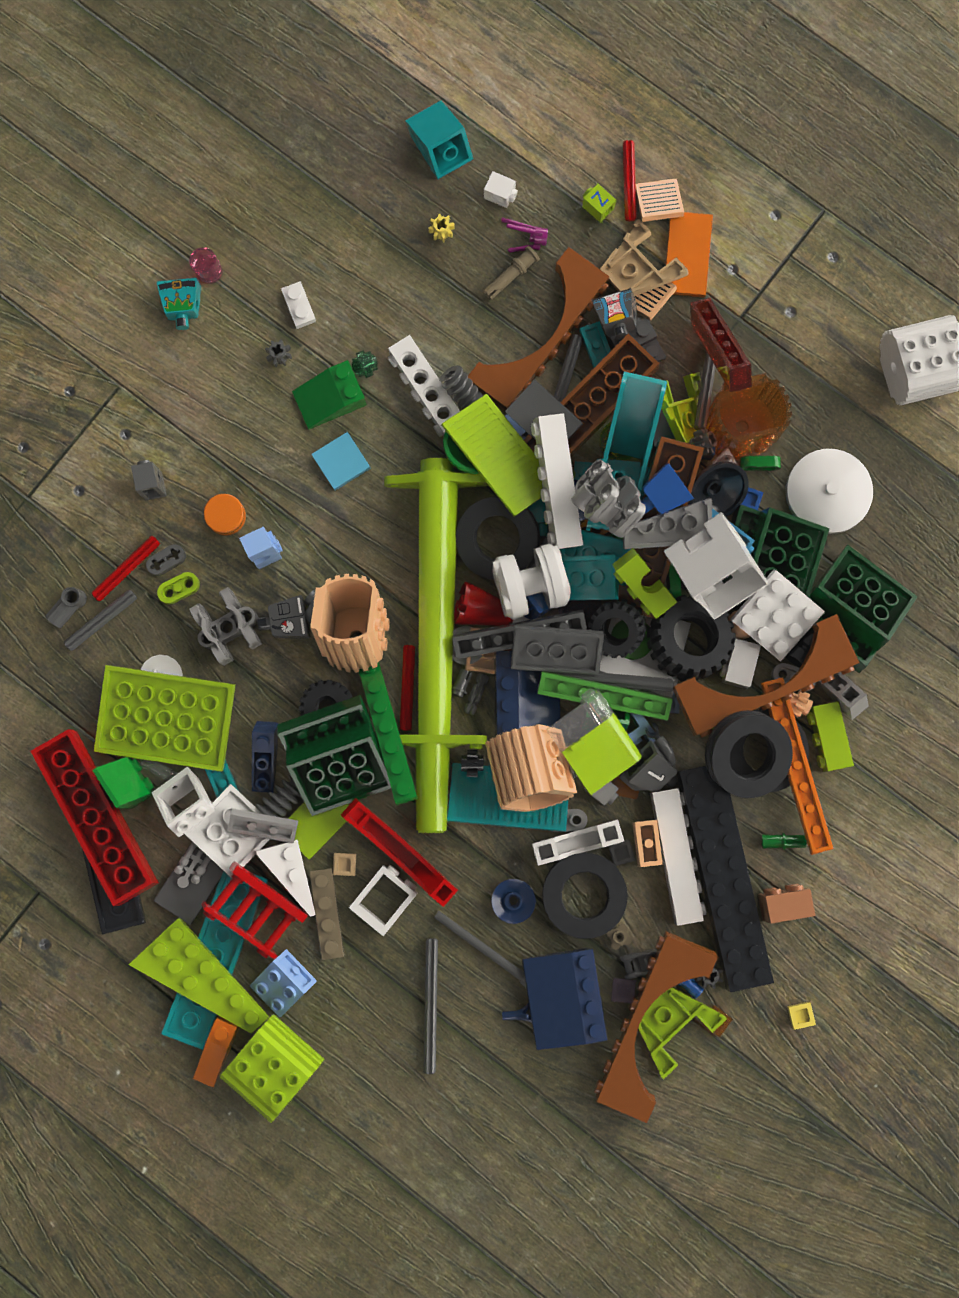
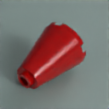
(478, 608)

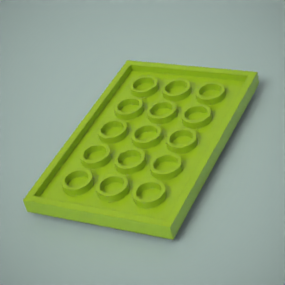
(164, 718)

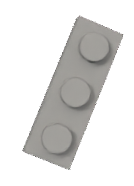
(262, 825)

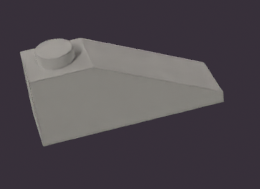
(850, 696)

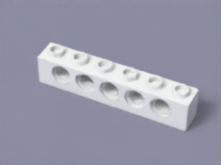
(408, 350)

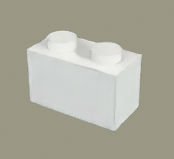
(741, 665)

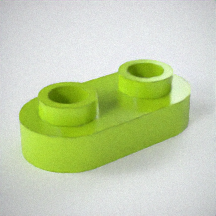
(179, 588)

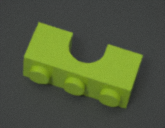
(654, 598)

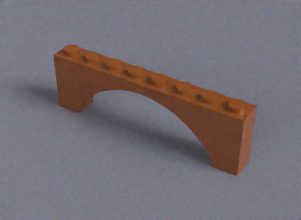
(581, 285)
(827, 655)
(672, 964)

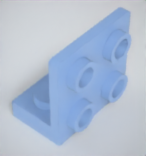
(283, 983)

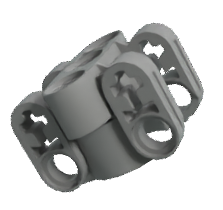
(608, 499)
(236, 617)

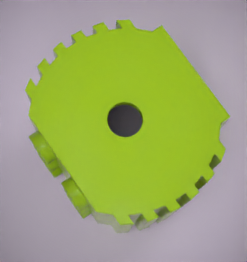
(272, 1068)

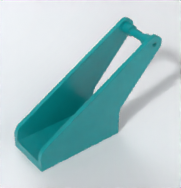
(634, 422)

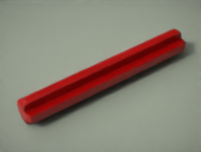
(629, 180)
(125, 568)
(407, 687)

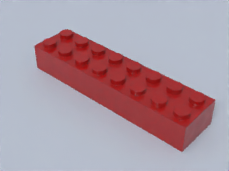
(94, 818)

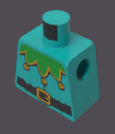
(180, 300)

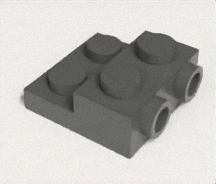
(646, 337)

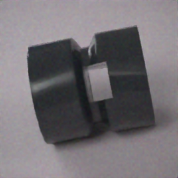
(800, 650)

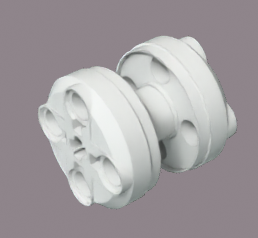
(546, 577)

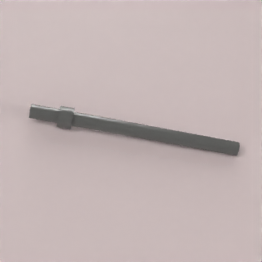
(479, 945)

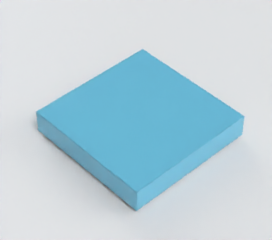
(341, 461)

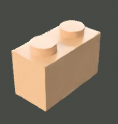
(647, 843)

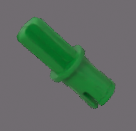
(783, 841)

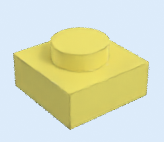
(801, 1015)

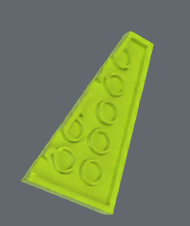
(191, 969)

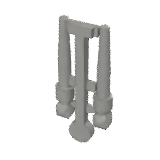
(183, 881)

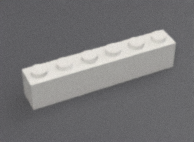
(557, 481)
(677, 858)

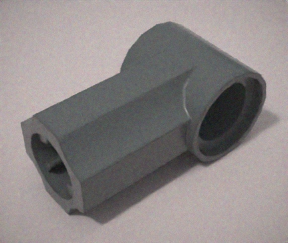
(64, 608)

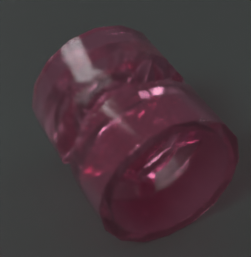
(206, 265)

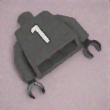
(655, 766)

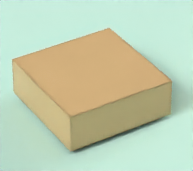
(344, 864)

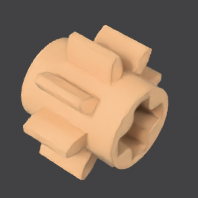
(801, 703)

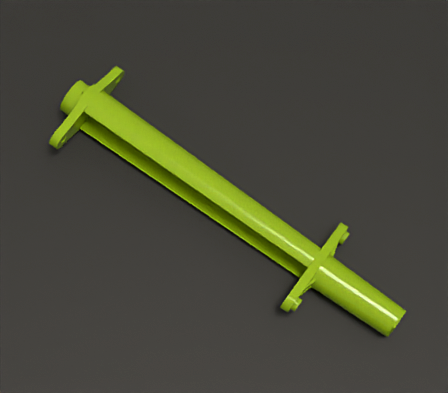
(437, 566)

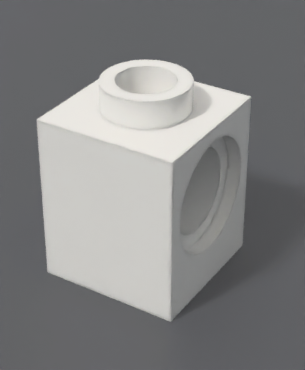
(500, 190)

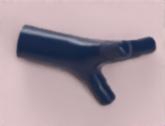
(517, 1015)

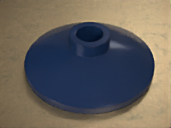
(513, 913)

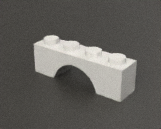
(577, 842)

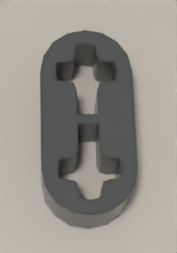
(162, 556)

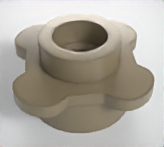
(624, 940)

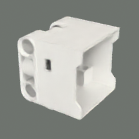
(707, 561)

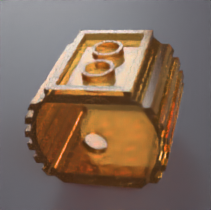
(760, 406)

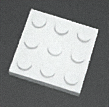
(777, 615)
(217, 842)

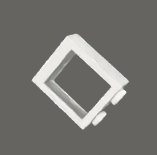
(167, 795)
(367, 915)

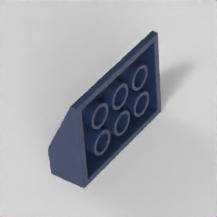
(517, 697)
(564, 999)

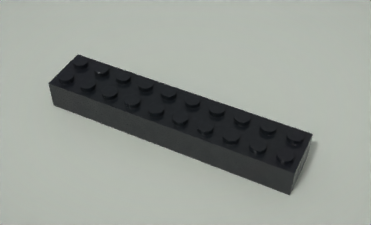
(725, 881)

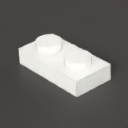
(298, 305)

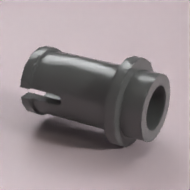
(461, 683)

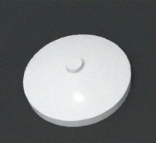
(830, 490)

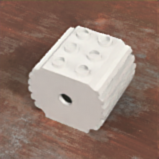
(921, 359)

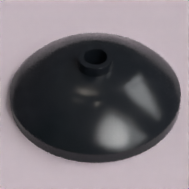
(723, 483)

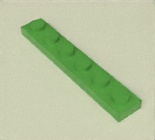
(616, 697)

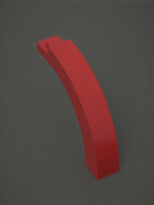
(400, 852)

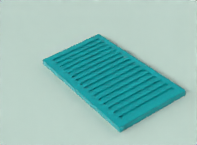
(476, 802)

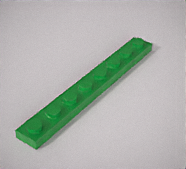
(388, 735)

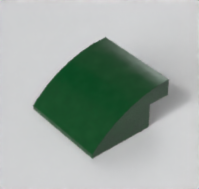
(783, 544)
(865, 601)
(334, 755)

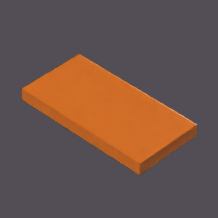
(690, 243)

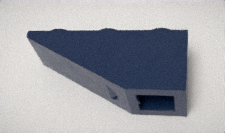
(264, 756)

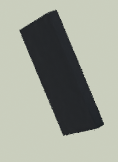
(112, 917)

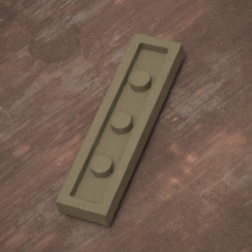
(327, 914)

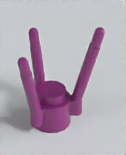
(537, 234)

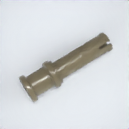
(518, 267)

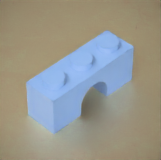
(261, 547)

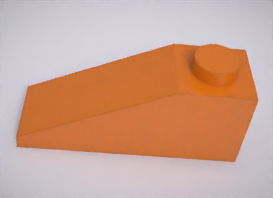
(215, 1051)

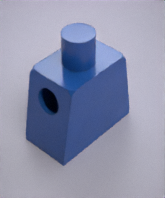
(665, 491)

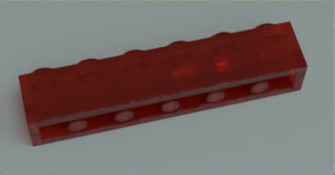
(721, 345)

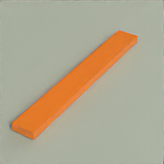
(800, 776)

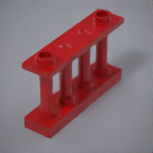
(257, 888)

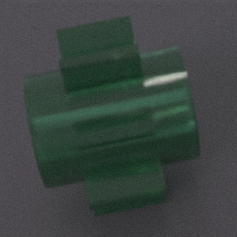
(364, 364)

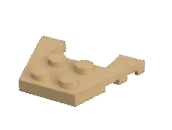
(632, 270)

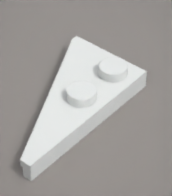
(287, 866)

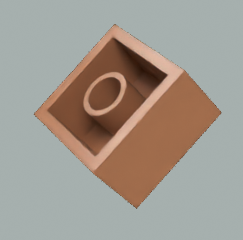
(786, 904)

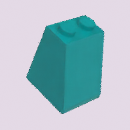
(440, 139)

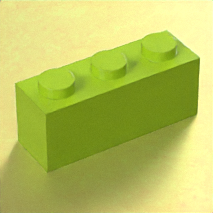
(830, 737)

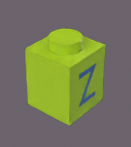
(598, 202)

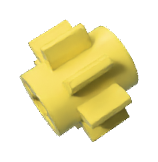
(441, 222)

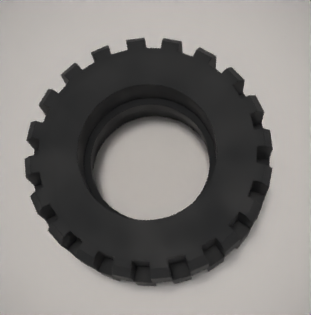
(677, 661)

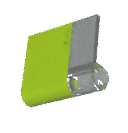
(594, 742)

